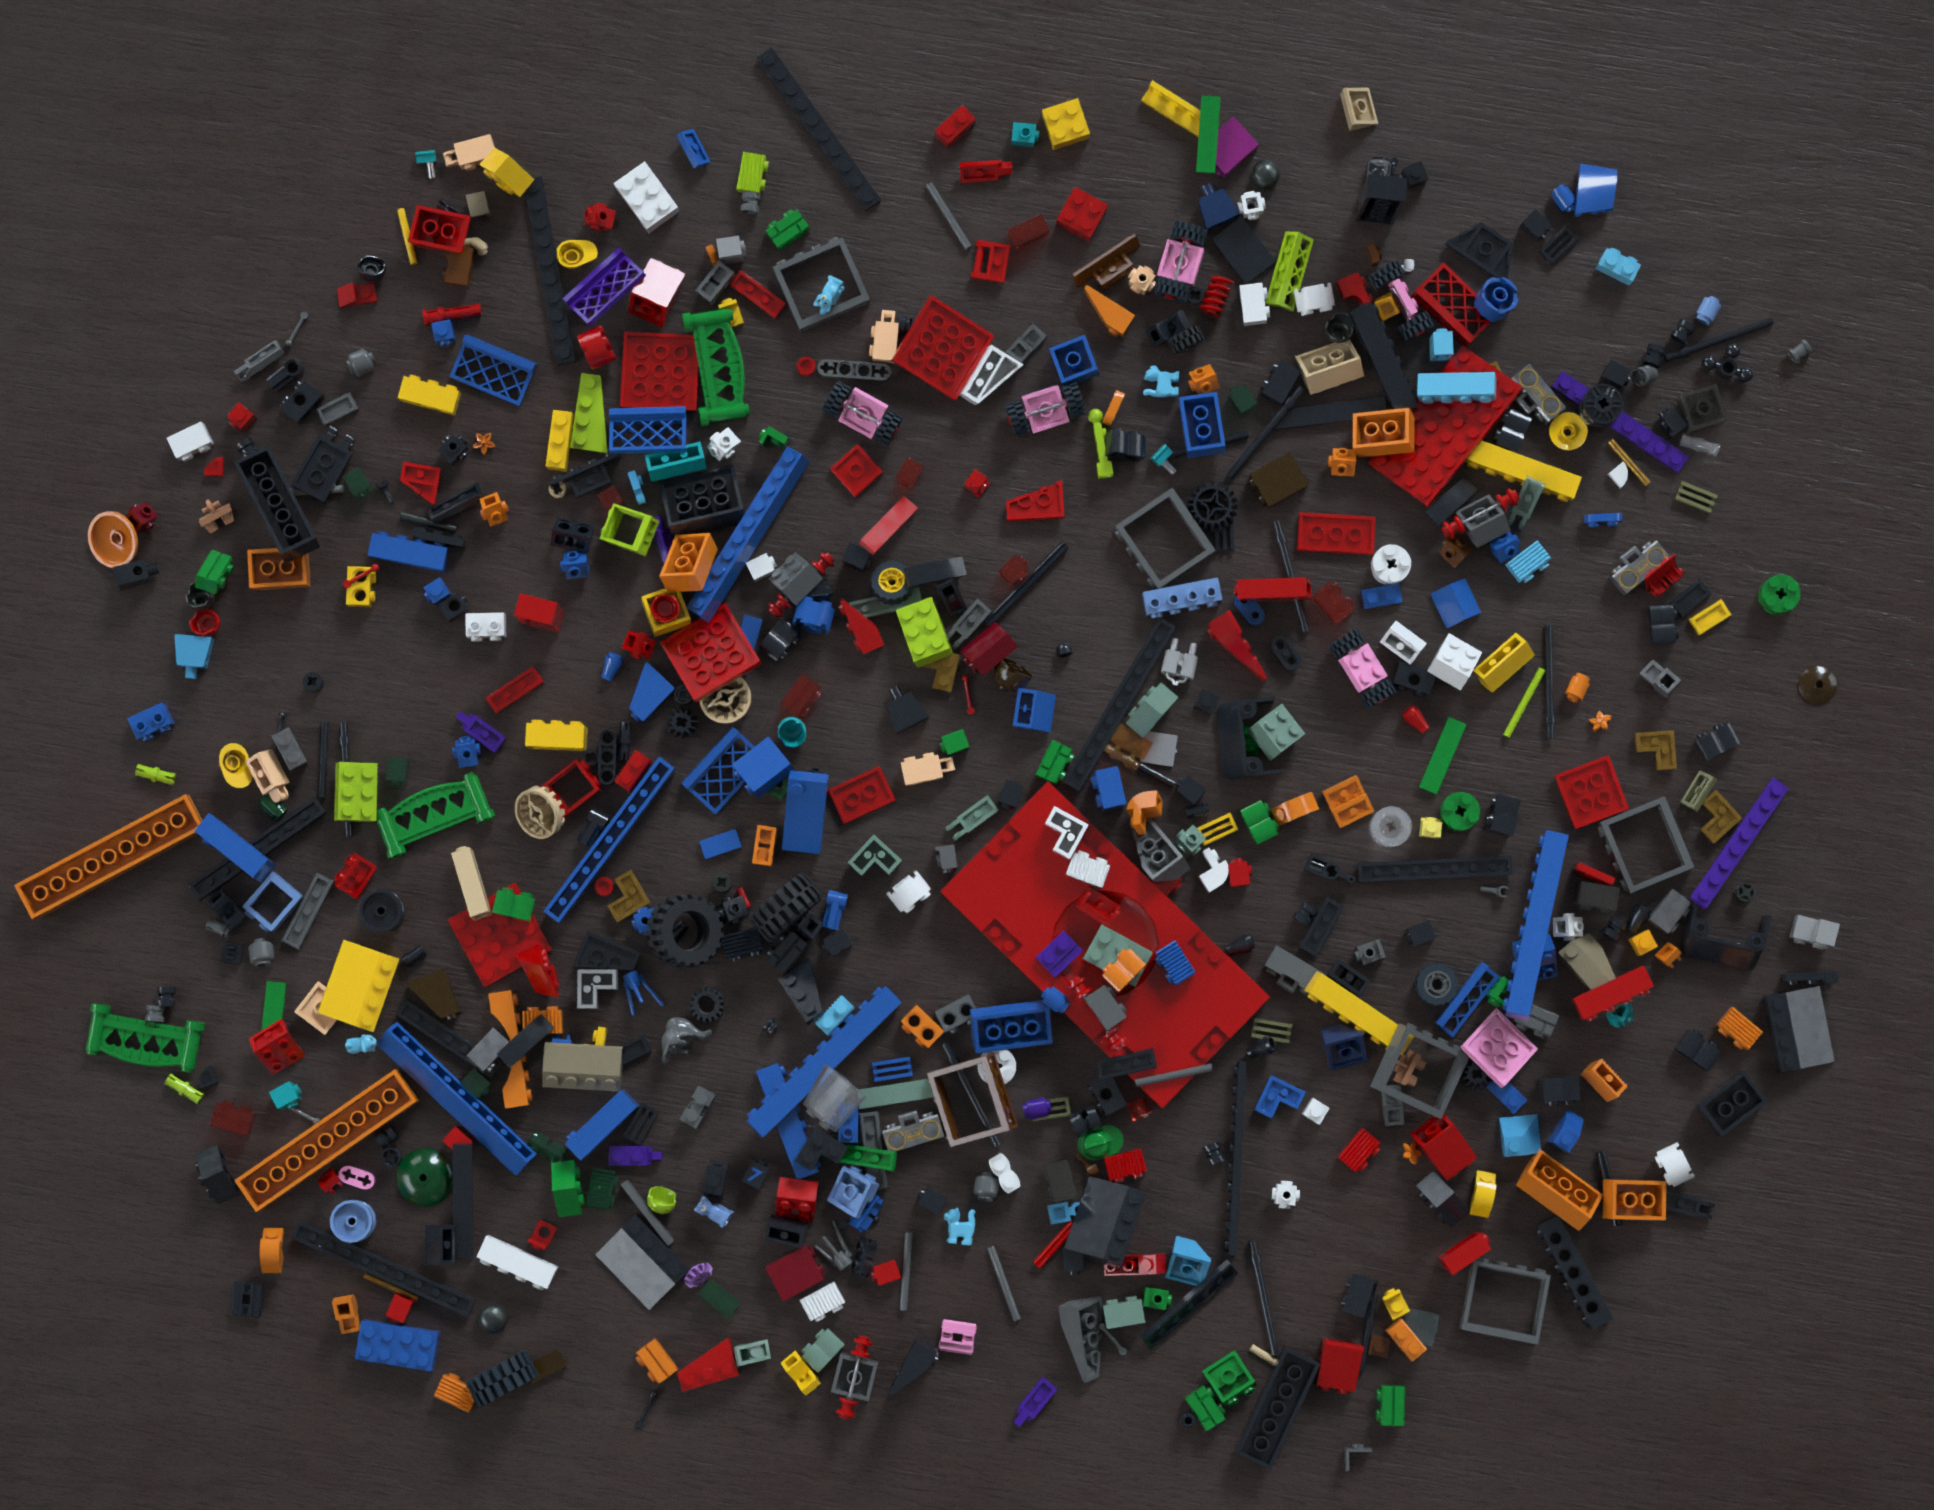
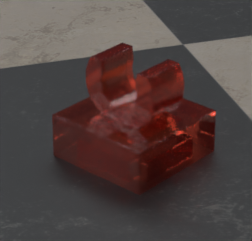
(1138, 1109)

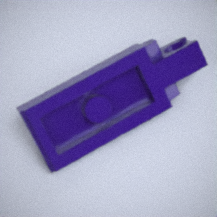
(663, 538)
(481, 731)
(632, 1155)
(1034, 1401)

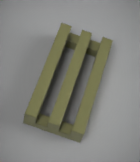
(1681, 491)
(1700, 791)
(1287, 1033)
(1067, 1107)

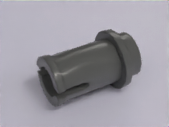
(219, 928)

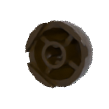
(1011, 676)

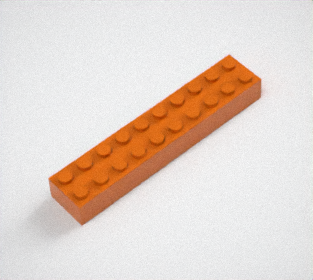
(109, 857)
(326, 1140)

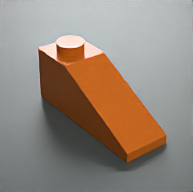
(1112, 315)

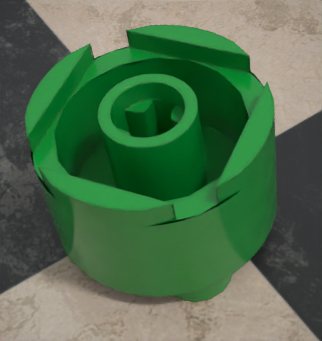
(1788, 589)
(1463, 801)

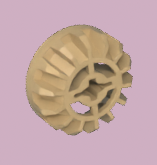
(740, 689)
(536, 813)

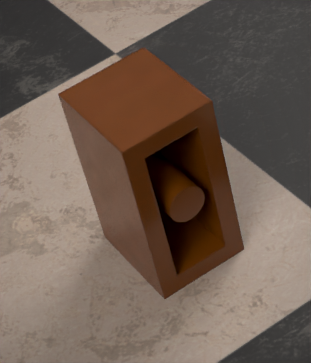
(459, 268)

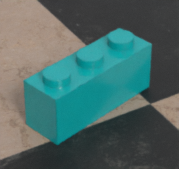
(672, 464)

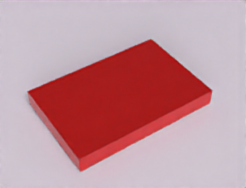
(861, 795)

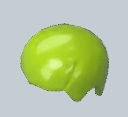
(661, 1200)

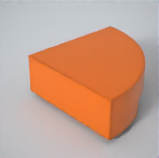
(712, 254)

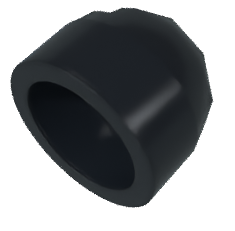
(1064, 650)

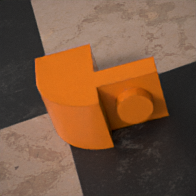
(1144, 806)
(1294, 808)
(271, 1250)
(346, 1313)

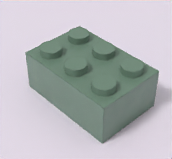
(1108, 945)

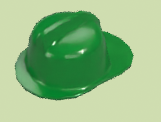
(1100, 1143)

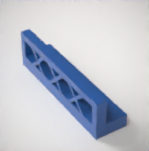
(1464, 993)

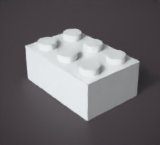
(646, 197)

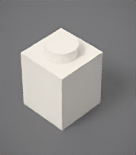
(761, 567)
(1315, 1111)

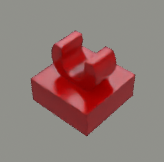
(328, 1180)

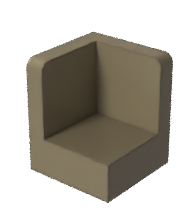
(478, 204)

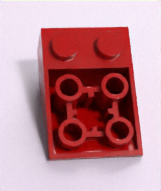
(539, 970)

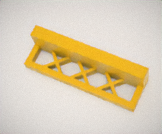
(1172, 107)

